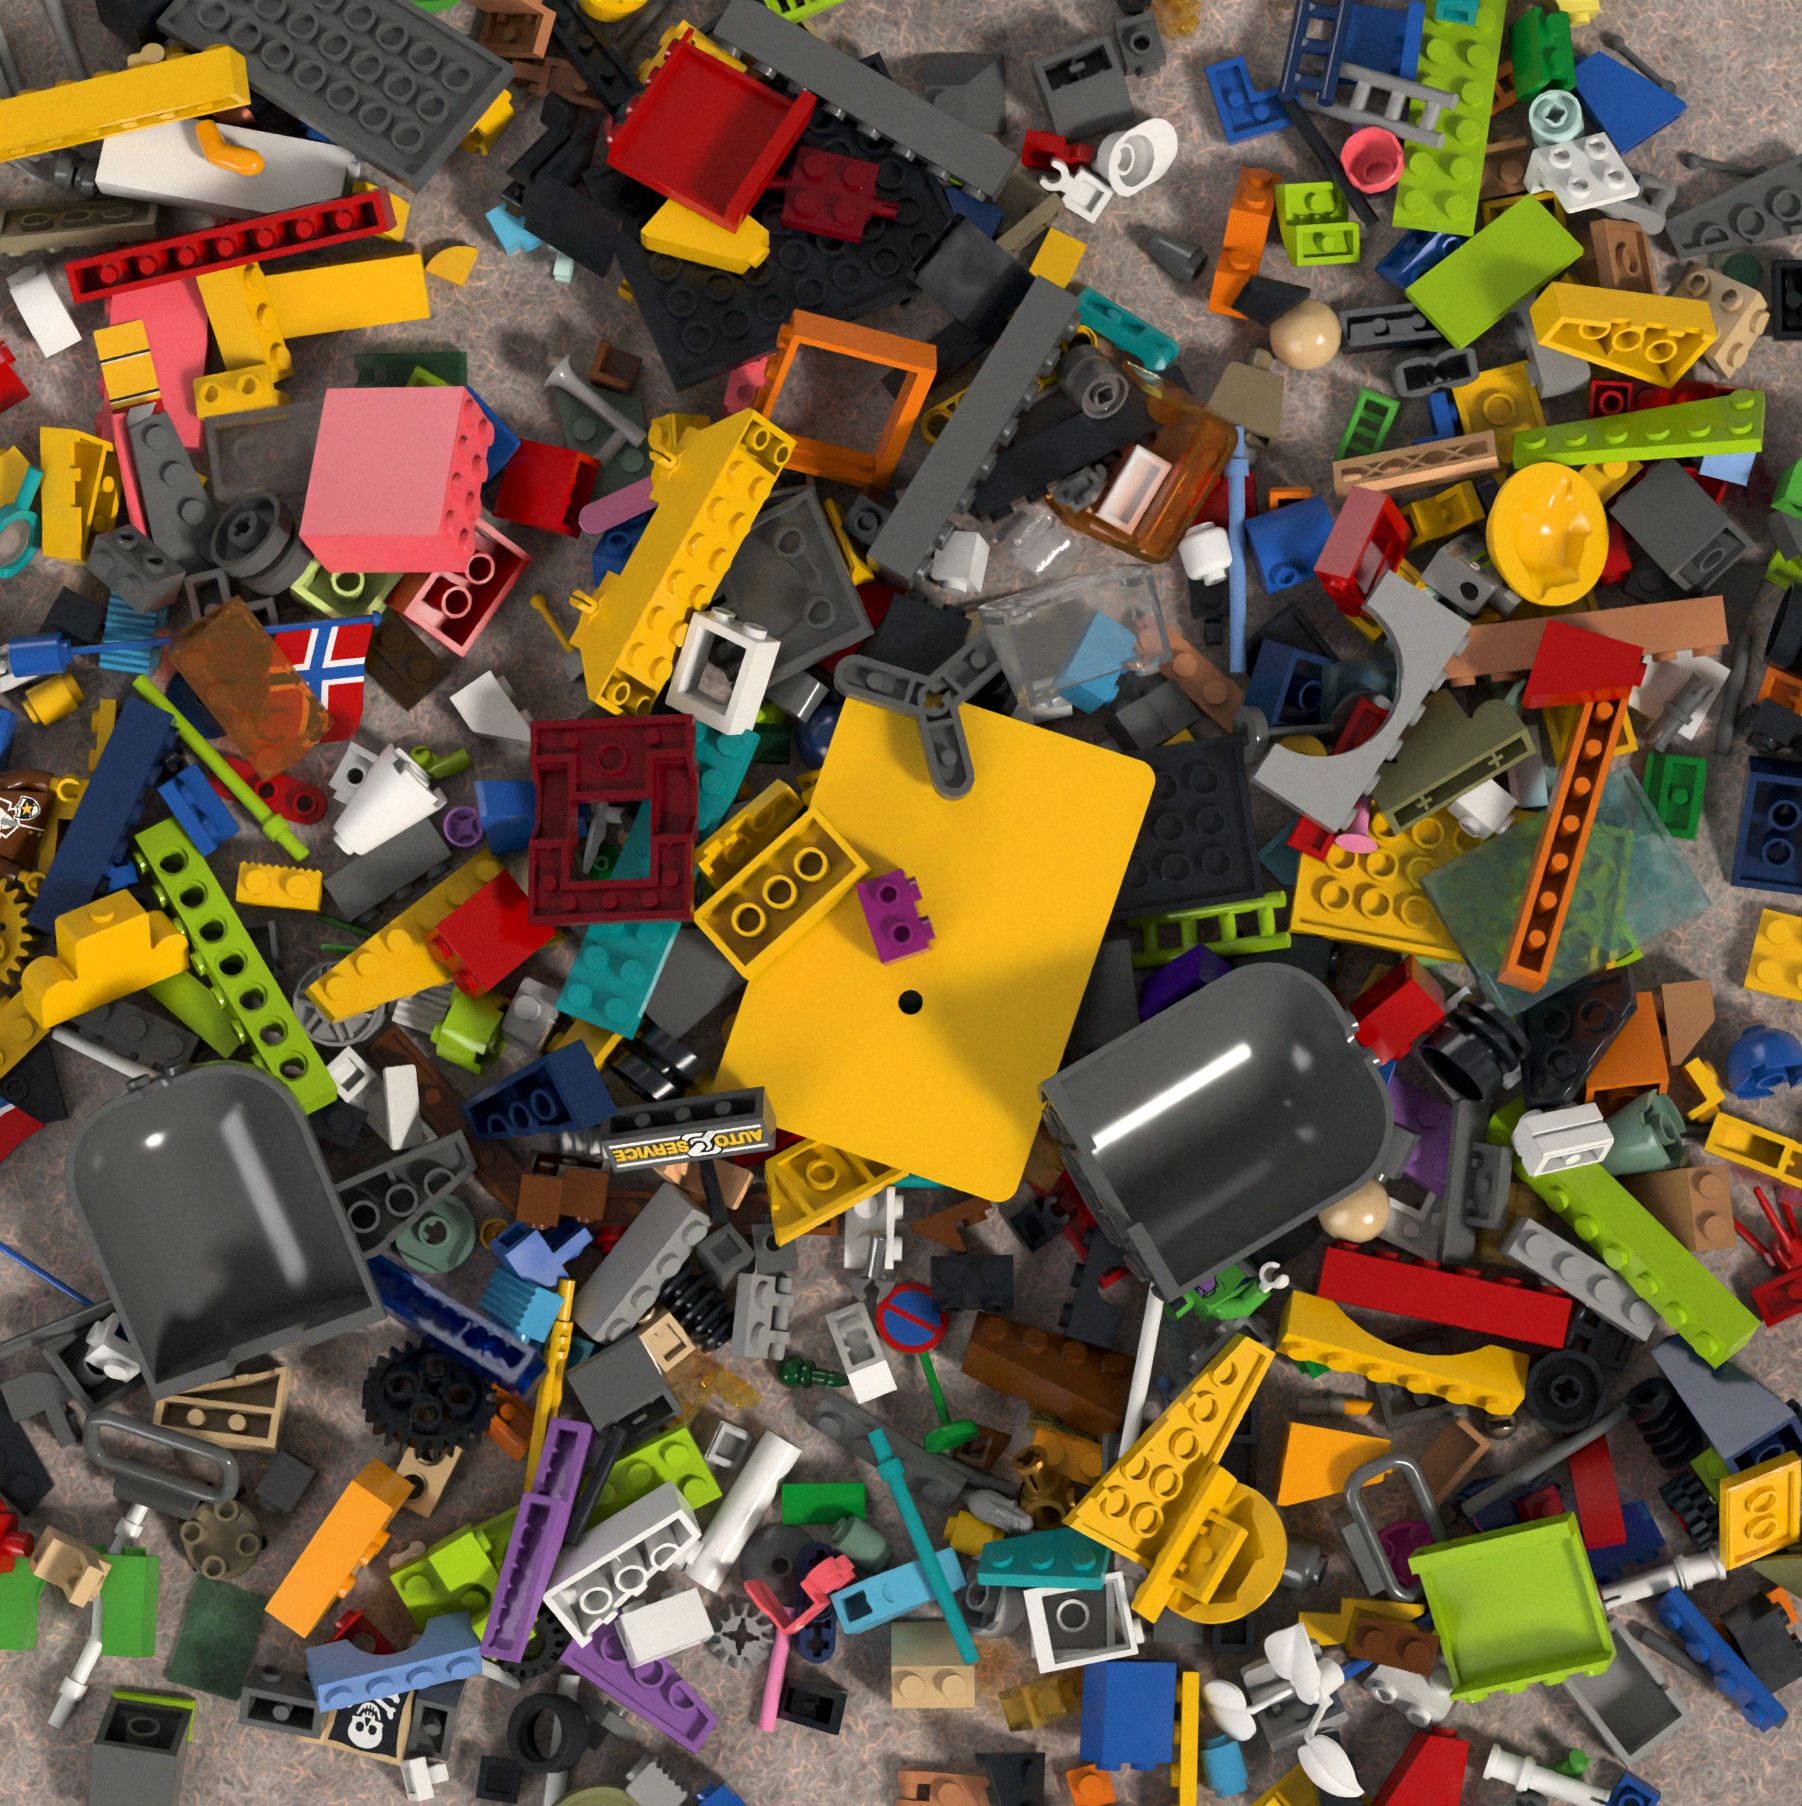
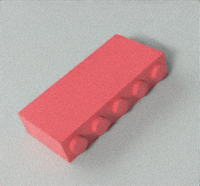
(179, 347)

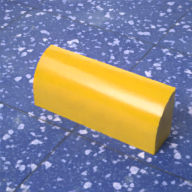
(349, 293)

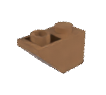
(1684, 1016)

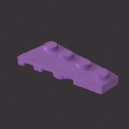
(649, 1691)

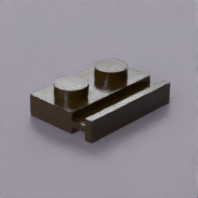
(403, 662)

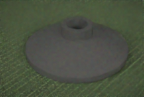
(765, 1547)

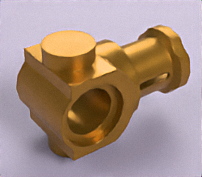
(1046, 1492)

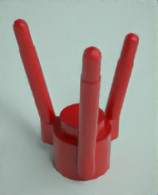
(1786, 1246)

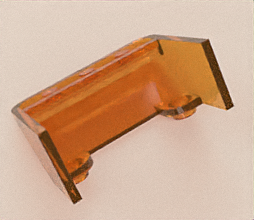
(1196, 444)

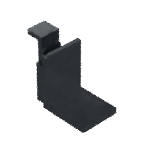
(546, 191)

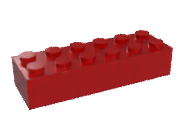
(1442, 1297)

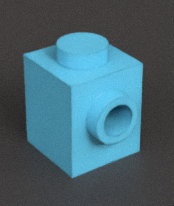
(511, 231)

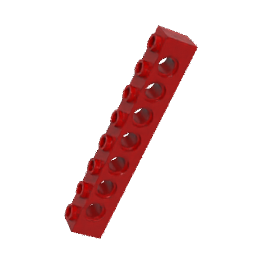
(231, 244)

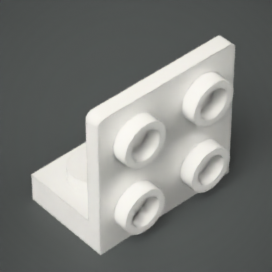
(1581, 173)

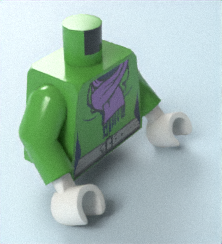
(1230, 1293)

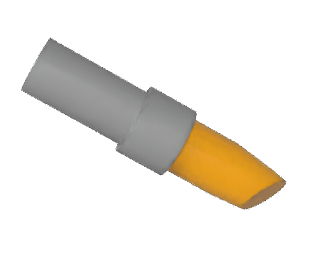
(1334, 1406)

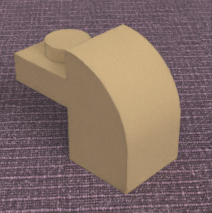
(69, 1565)

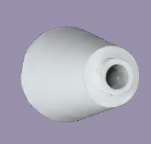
(386, 803)

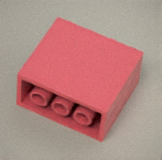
(396, 480)

